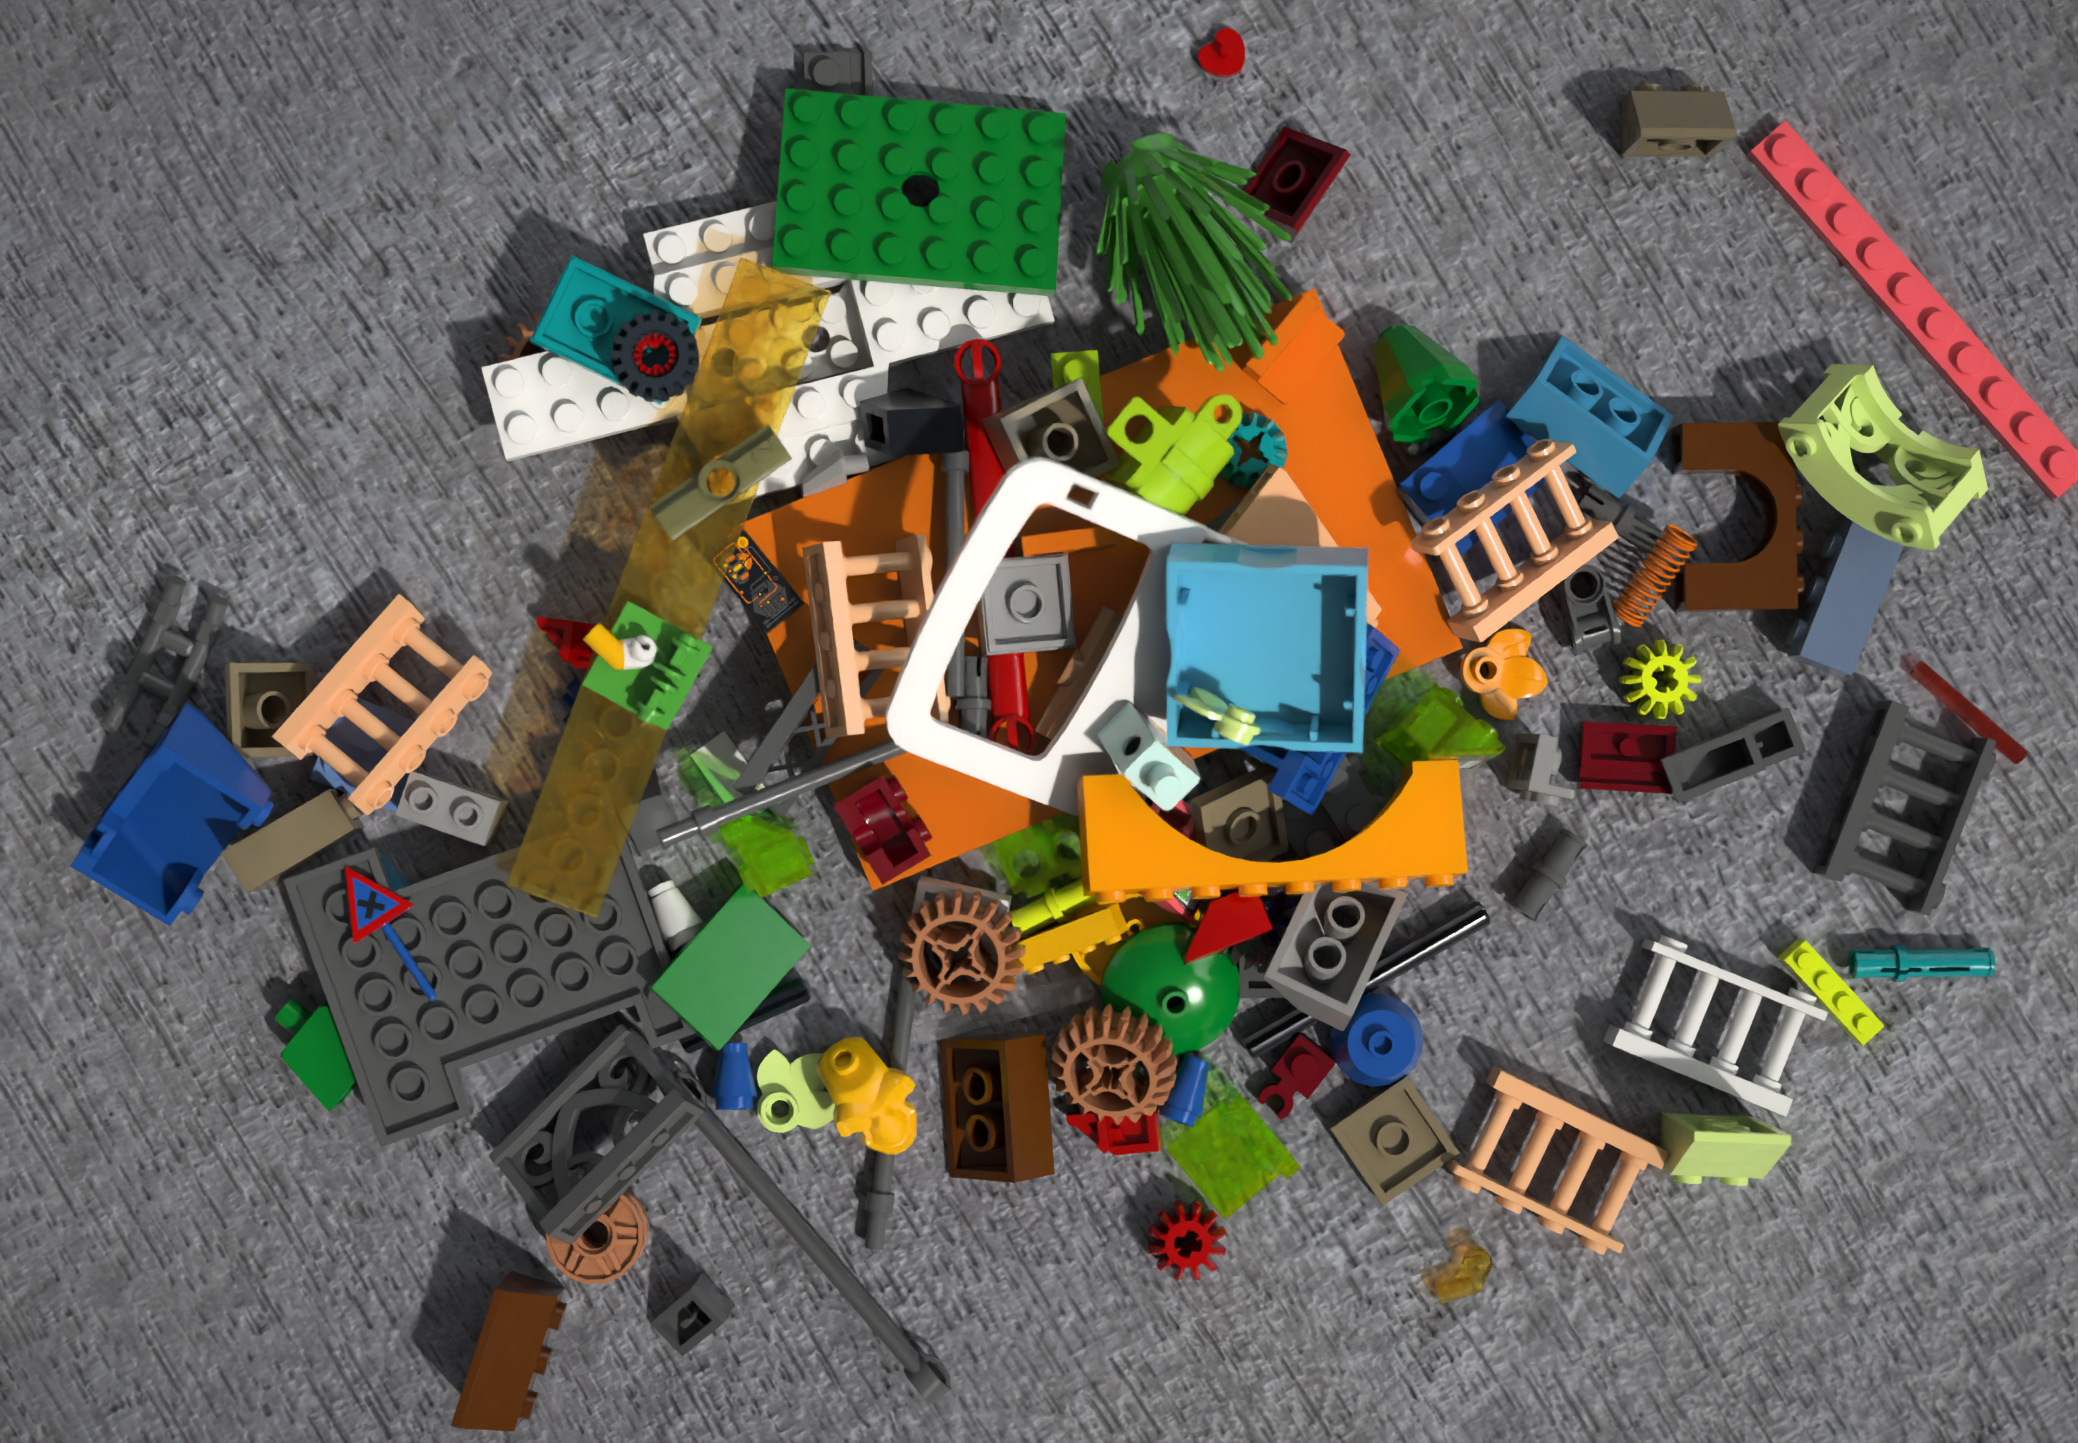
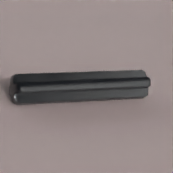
(777, 1002)

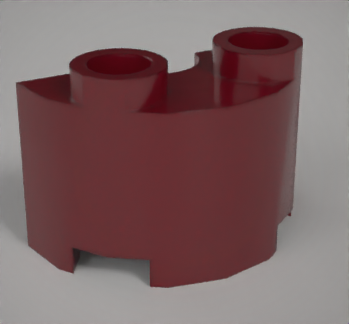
(884, 828)

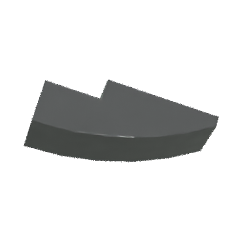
(1732, 754)

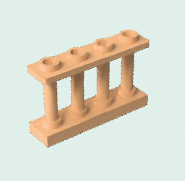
(1548, 561)
(834, 616)
(369, 662)
(1593, 1135)

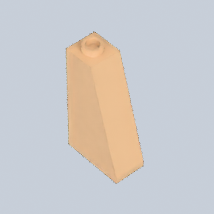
(1280, 515)

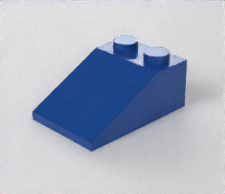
(1466, 466)

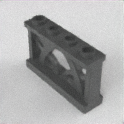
(555, 1122)

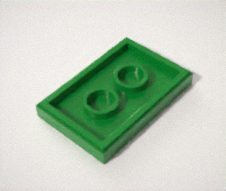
(729, 966)

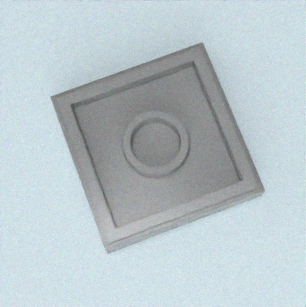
(1027, 606)

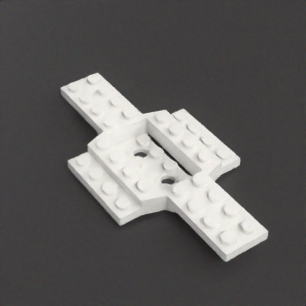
(870, 325)

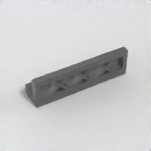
(784, 730)

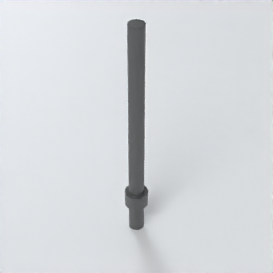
(954, 466)
(707, 820)
(880, 1199)

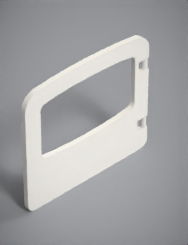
(1130, 670)

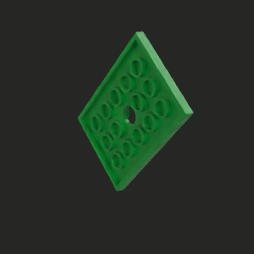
(846, 207)

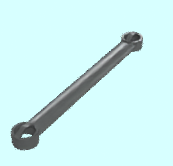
(918, 1368)

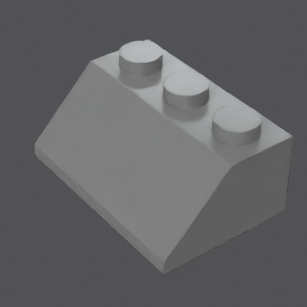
(1333, 949)

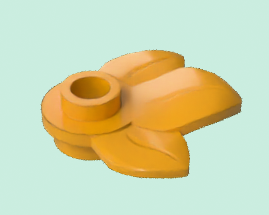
(1509, 675)

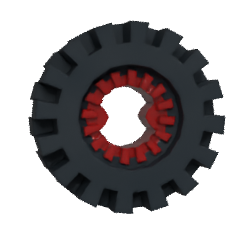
(651, 332)

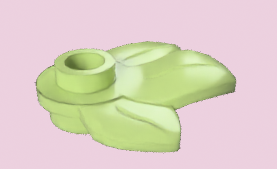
(1231, 721)
(797, 1086)

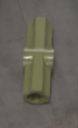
(693, 501)

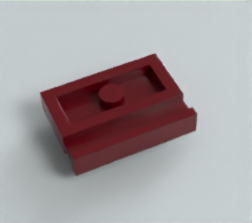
(1624, 756)

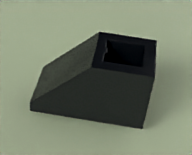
(912, 424)

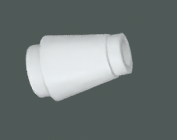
(674, 915)

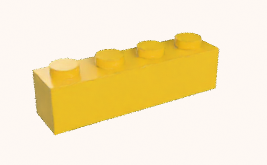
(1072, 936)

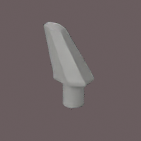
(833, 472)

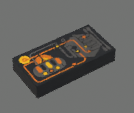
(761, 585)

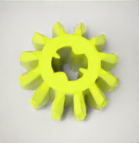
(1674, 674)

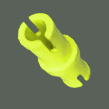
(1053, 907)

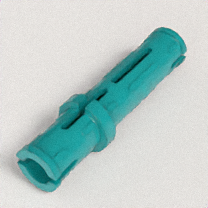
(1905, 963)

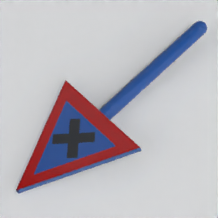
(373, 909)

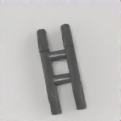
(160, 635)

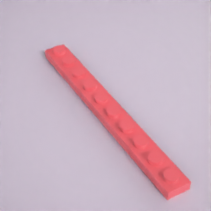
(1917, 309)

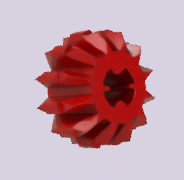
(1195, 1253)

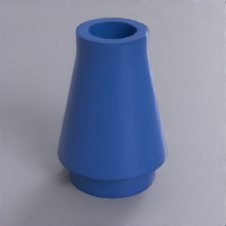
(733, 1079)
(1188, 1094)

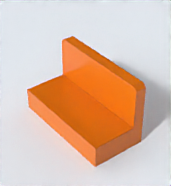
(1302, 346)
(1057, 531)

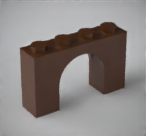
(1768, 574)

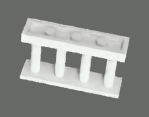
(1679, 1052)

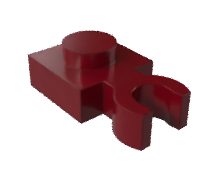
(1300, 1069)

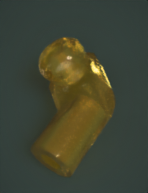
(1469, 1277)

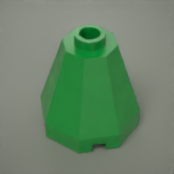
(1421, 384)

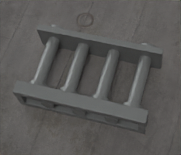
(1874, 771)

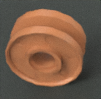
(605, 1261)

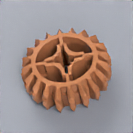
(947, 940)
(1113, 1048)

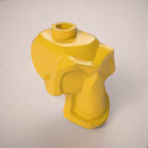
(868, 1096)

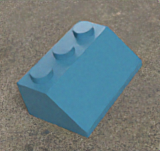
(1597, 411)

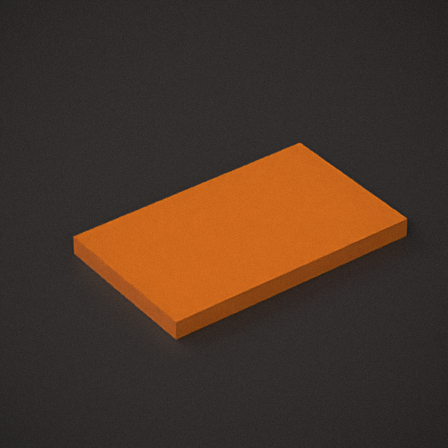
(1328, 458)

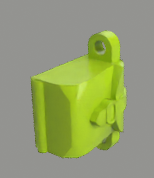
(1175, 451)

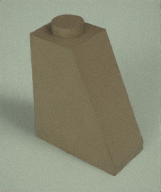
(293, 840)

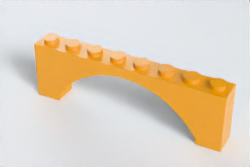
(1137, 852)

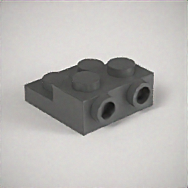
(1340, 814)

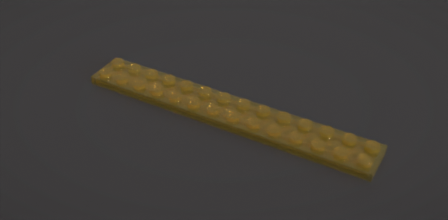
(604, 747)

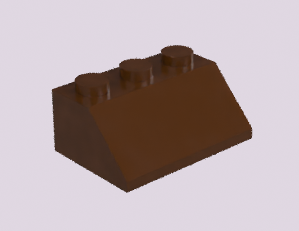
(997, 1107)
(510, 1354)

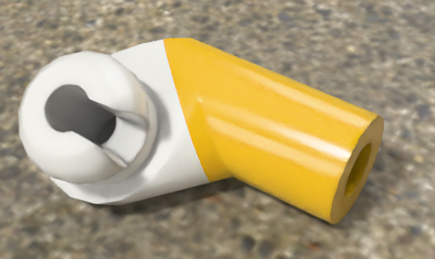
(622, 653)

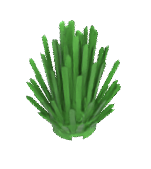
(1165, 204)

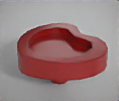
(1223, 56)

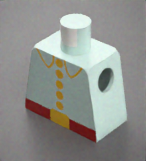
(1155, 768)

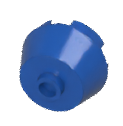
(1378, 1042)

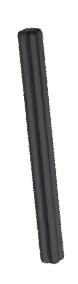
(1388, 967)

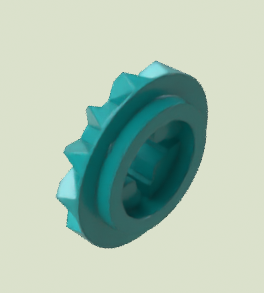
(1271, 447)

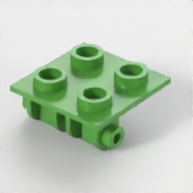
(660, 687)

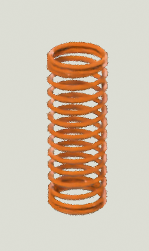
(1678, 539)

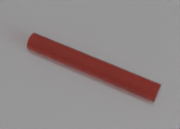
(1968, 712)

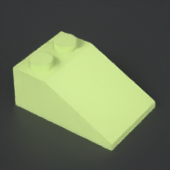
(1720, 1147)

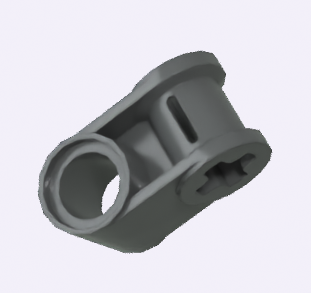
(1588, 612)

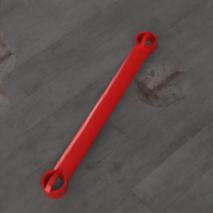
(980, 402)

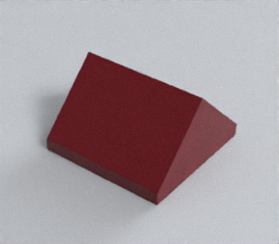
(1295, 178)

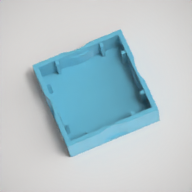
(1272, 636)

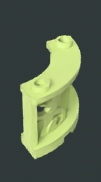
(1921, 465)

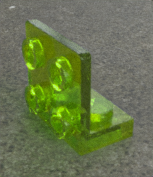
(1231, 1154)

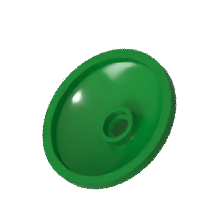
(1151, 970)

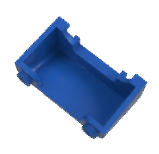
(174, 818)

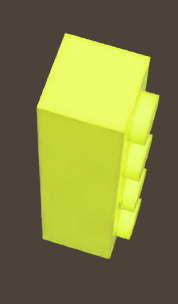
(1830, 991)

